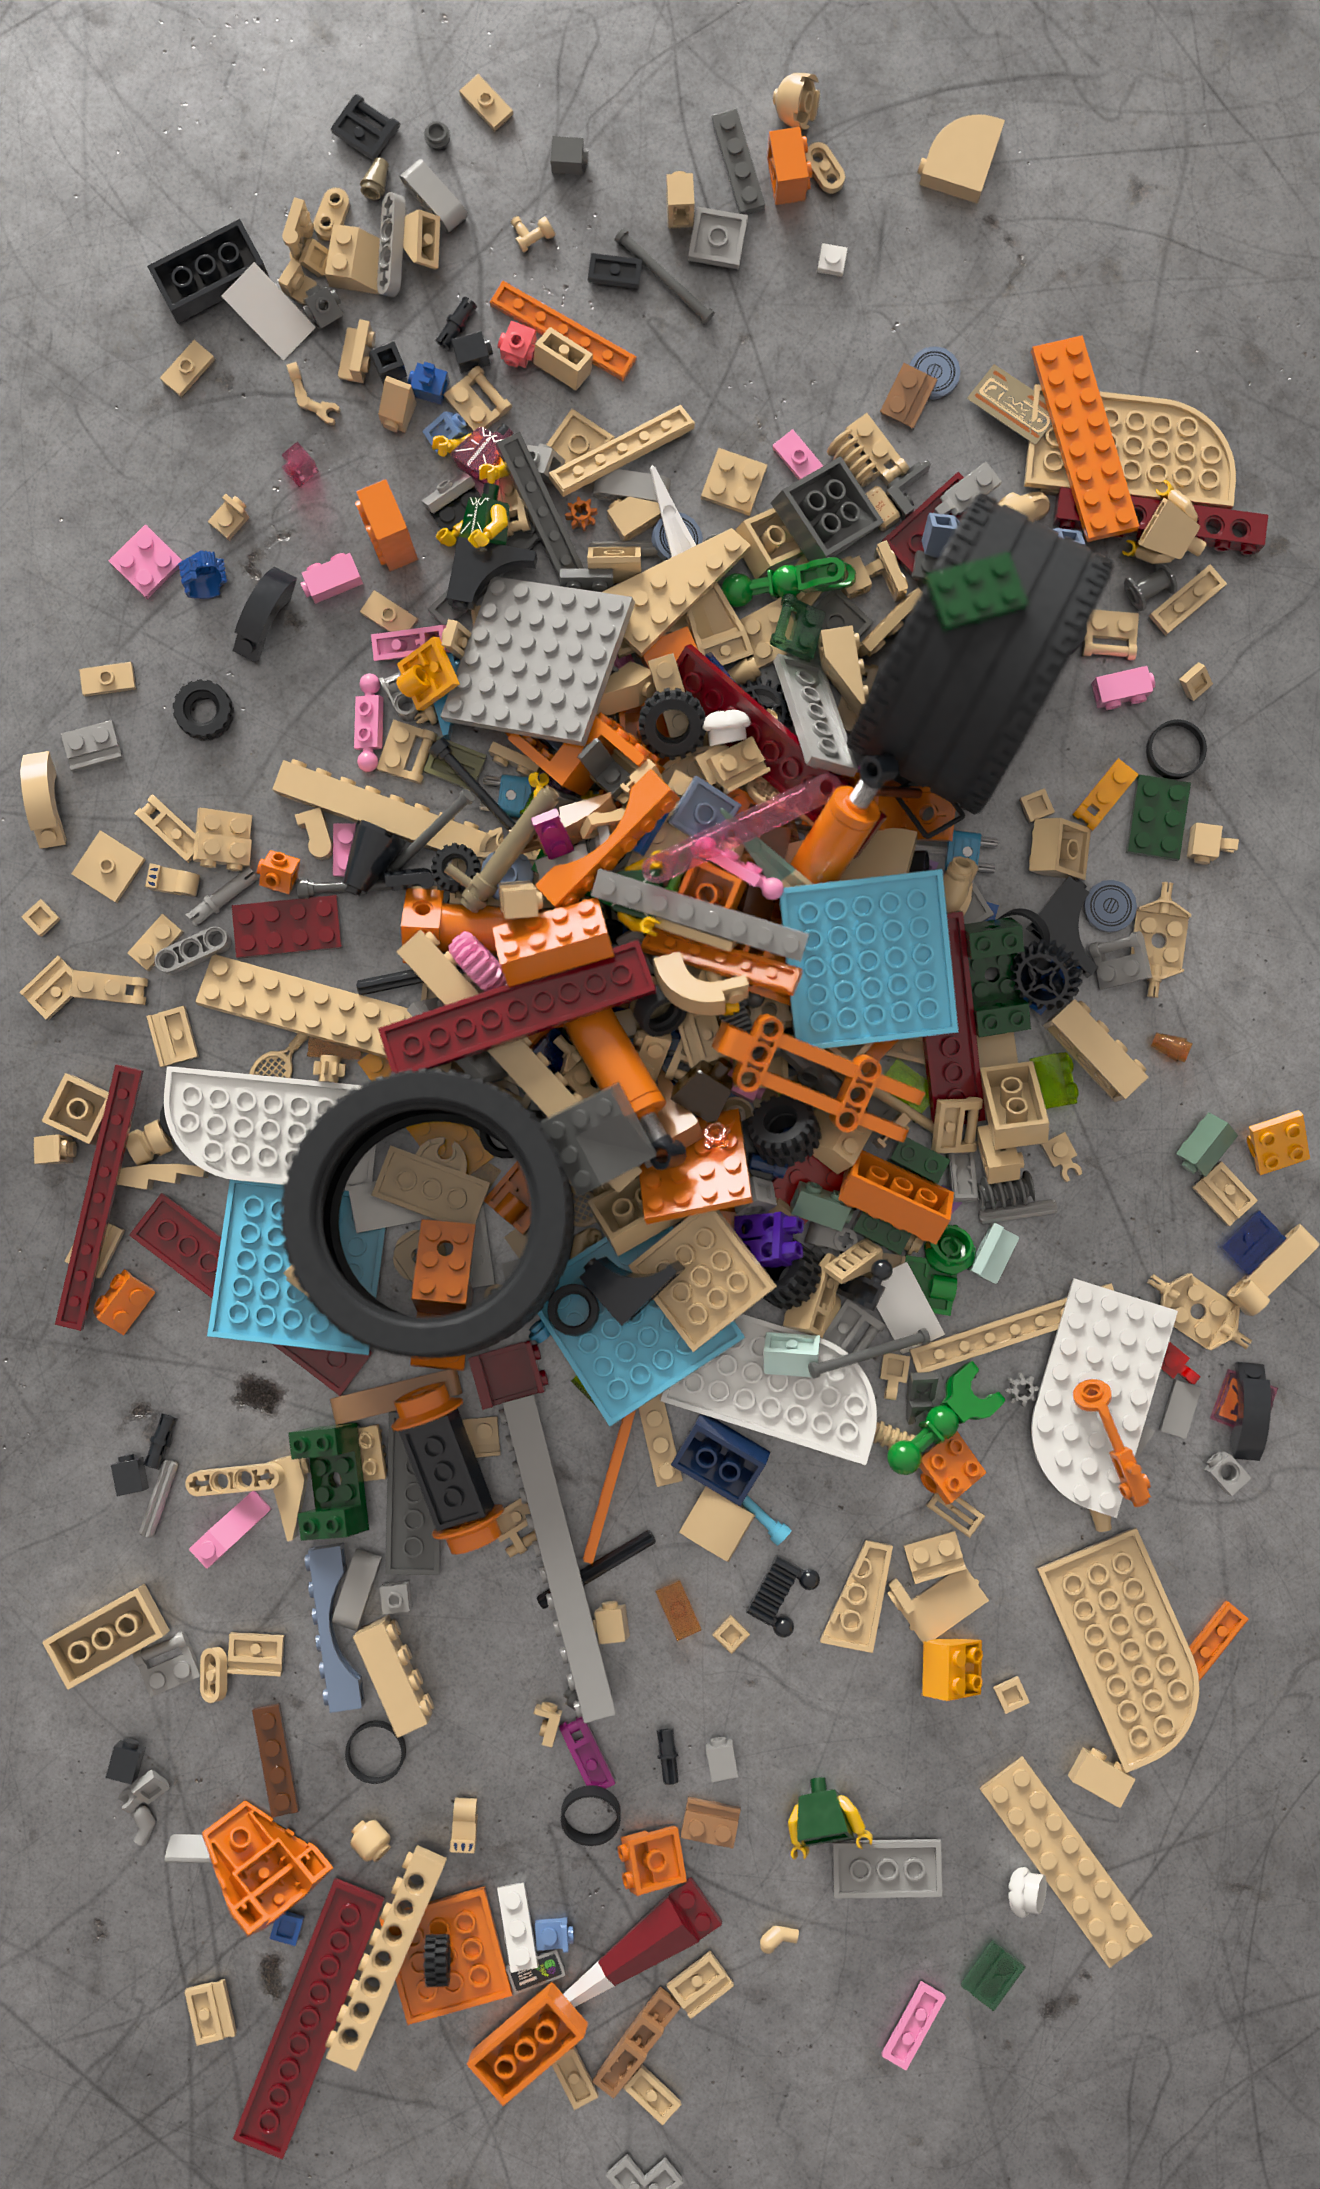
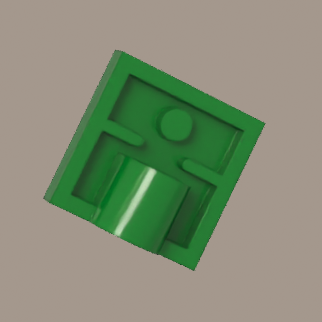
(937, 1287)

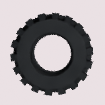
(679, 745)
(787, 1146)
(797, 1282)

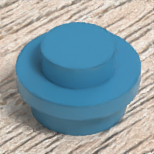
(539, 1332)

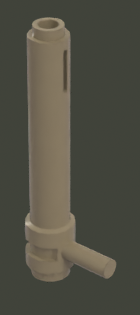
(485, 883)

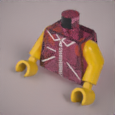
(476, 453)

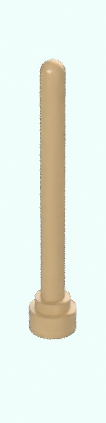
(901, 1107)

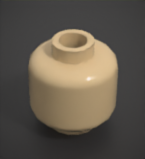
(370, 1840)

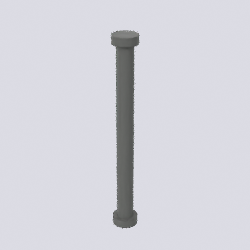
(623, 238)
(466, 797)
(921, 1337)

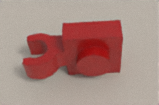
(1174, 1364)

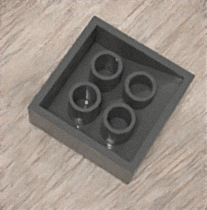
(826, 511)
(598, 1138)

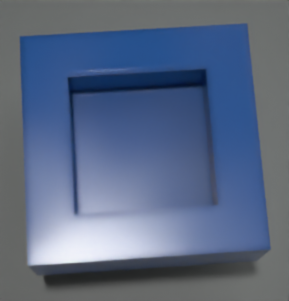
(287, 1928)

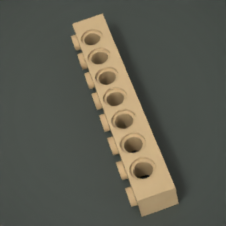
(349, 2050)

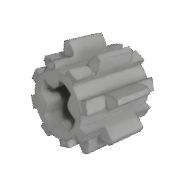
(1029, 1388)

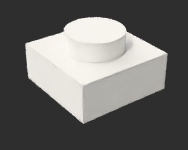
(832, 260)

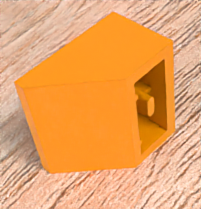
(952, 1668)

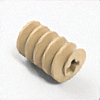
(857, 464)

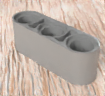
(433, 195)
(625, 483)
(180, 950)
(356, 1589)

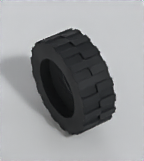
(197, 690)

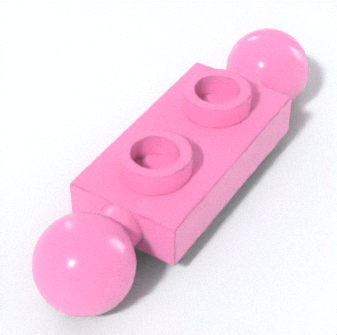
(368, 722)
(751, 873)

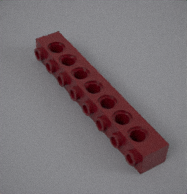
(1252, 525)

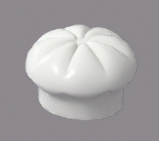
(726, 726)
(1027, 1892)

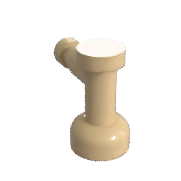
(528, 238)

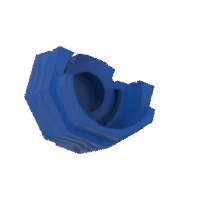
(202, 575)

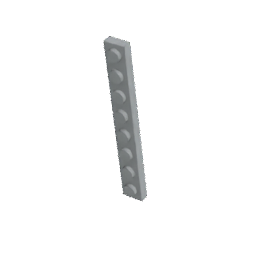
(700, 914)

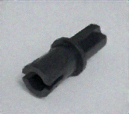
(668, 1755)

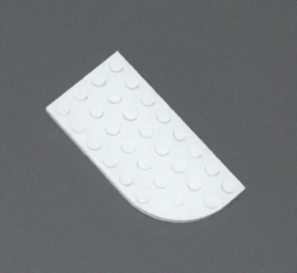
(248, 1122)
(1107, 1340)
(821, 1413)

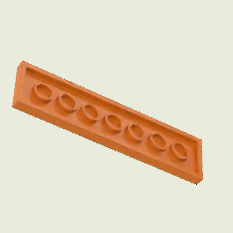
(1084, 439)

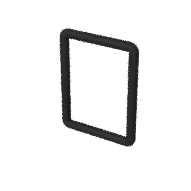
(929, 835)

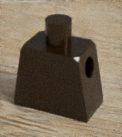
(705, 1089)

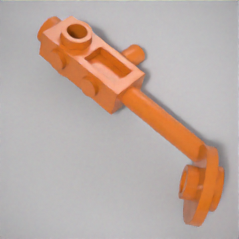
(1096, 1396)

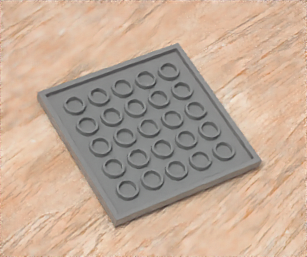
(538, 660)

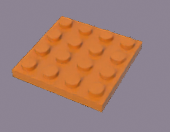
(704, 1182)
(476, 1958)

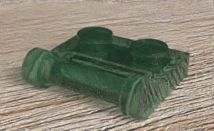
(804, 631)

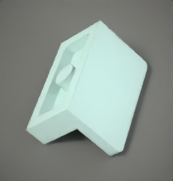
(993, 1253)
(790, 1353)

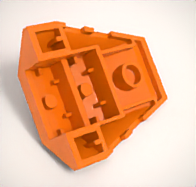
(261, 1866)

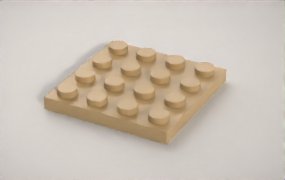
(717, 1280)

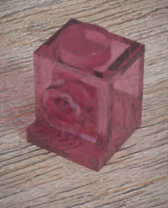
(299, 464)

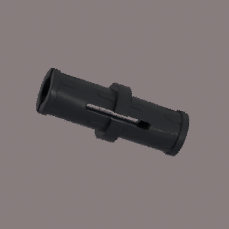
(456, 323)
(160, 1441)

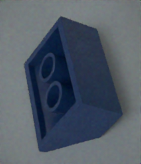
(721, 1458)

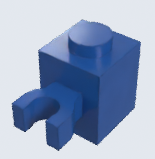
(429, 382)

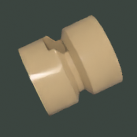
(146, 1143)

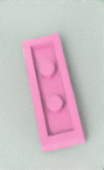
(913, 2025)

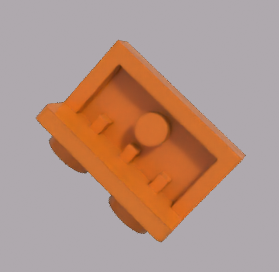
(122, 1302)

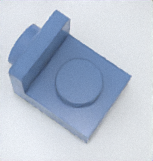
(448, 425)
(553, 1934)

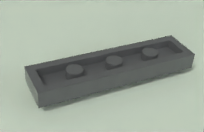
(738, 162)

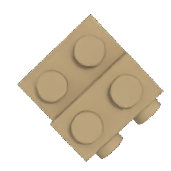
(222, 839)

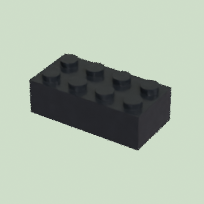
(204, 270)

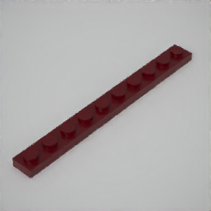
(99, 1197)

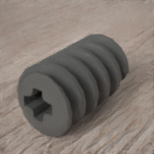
(1006, 1190)

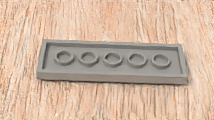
(815, 716)

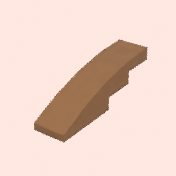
(636, 2042)

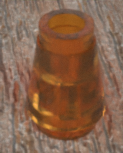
(1172, 1046)

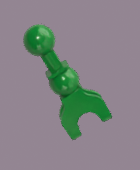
(808, 577)
(944, 1420)

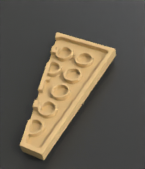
(676, 586)

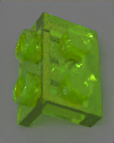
(1056, 1079)

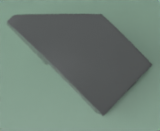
(920, 1394)

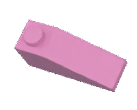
(401, 643)
(230, 1529)

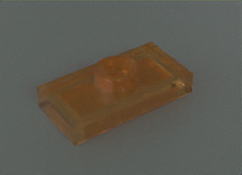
(678, 1610)

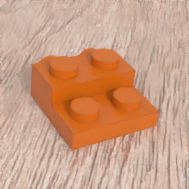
(652, 1860)

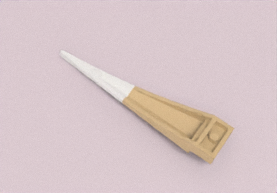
(712, 618)

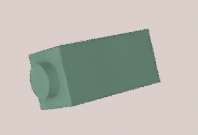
(1206, 1145)
(820, 1206)

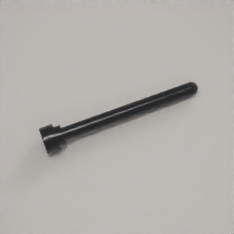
(442, 751)

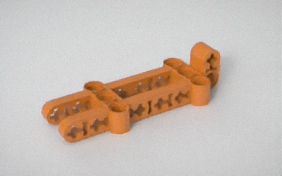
(739, 1045)

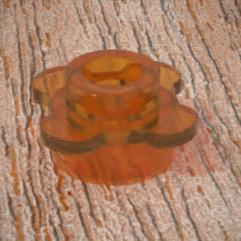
(714, 1130)

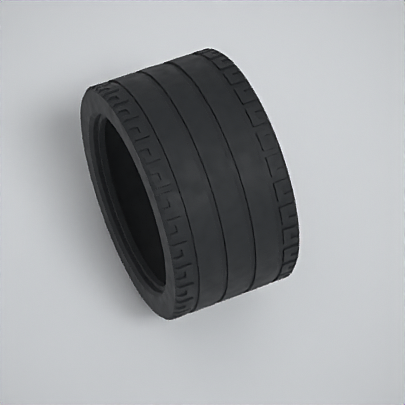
(968, 696)
(325, 1165)

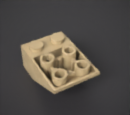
(841, 664)

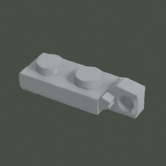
(959, 496)

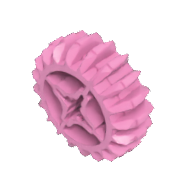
(477, 962)

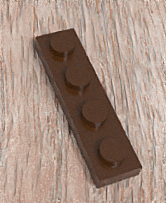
(275, 1760)

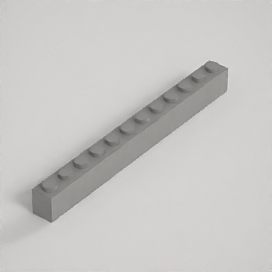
(559, 1559)

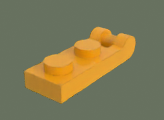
(1106, 793)

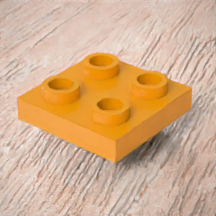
(426, 674)
(1278, 1142)

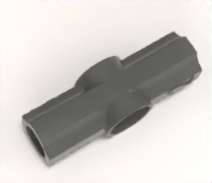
(814, 1074)

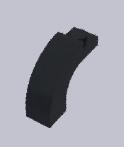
(261, 608)
(1253, 1414)

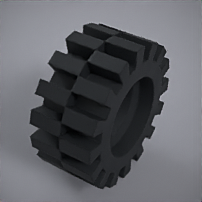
(444, 856)
(437, 1960)

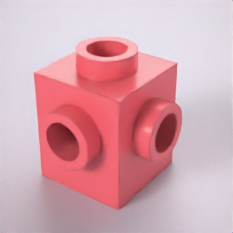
(517, 345)

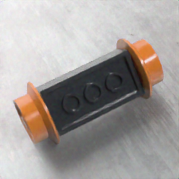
(447, 1468)

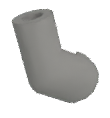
(145, 1822)

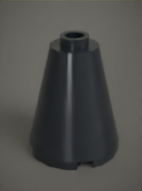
(369, 856)

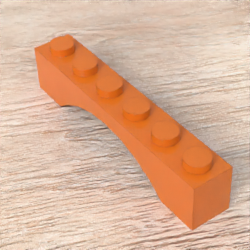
(647, 804)

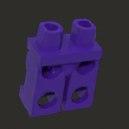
(771, 1237)

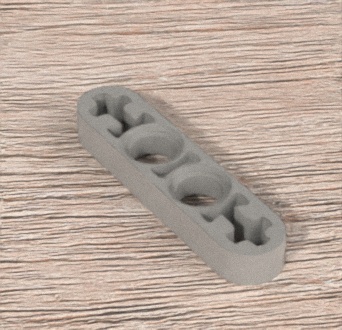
(391, 244)

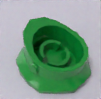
(952, 1252)

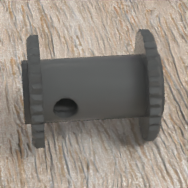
(1150, 585)

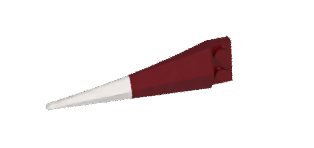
(666, 1930)

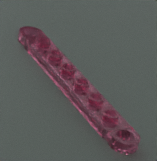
(740, 828)

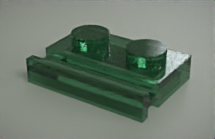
(993, 1975)

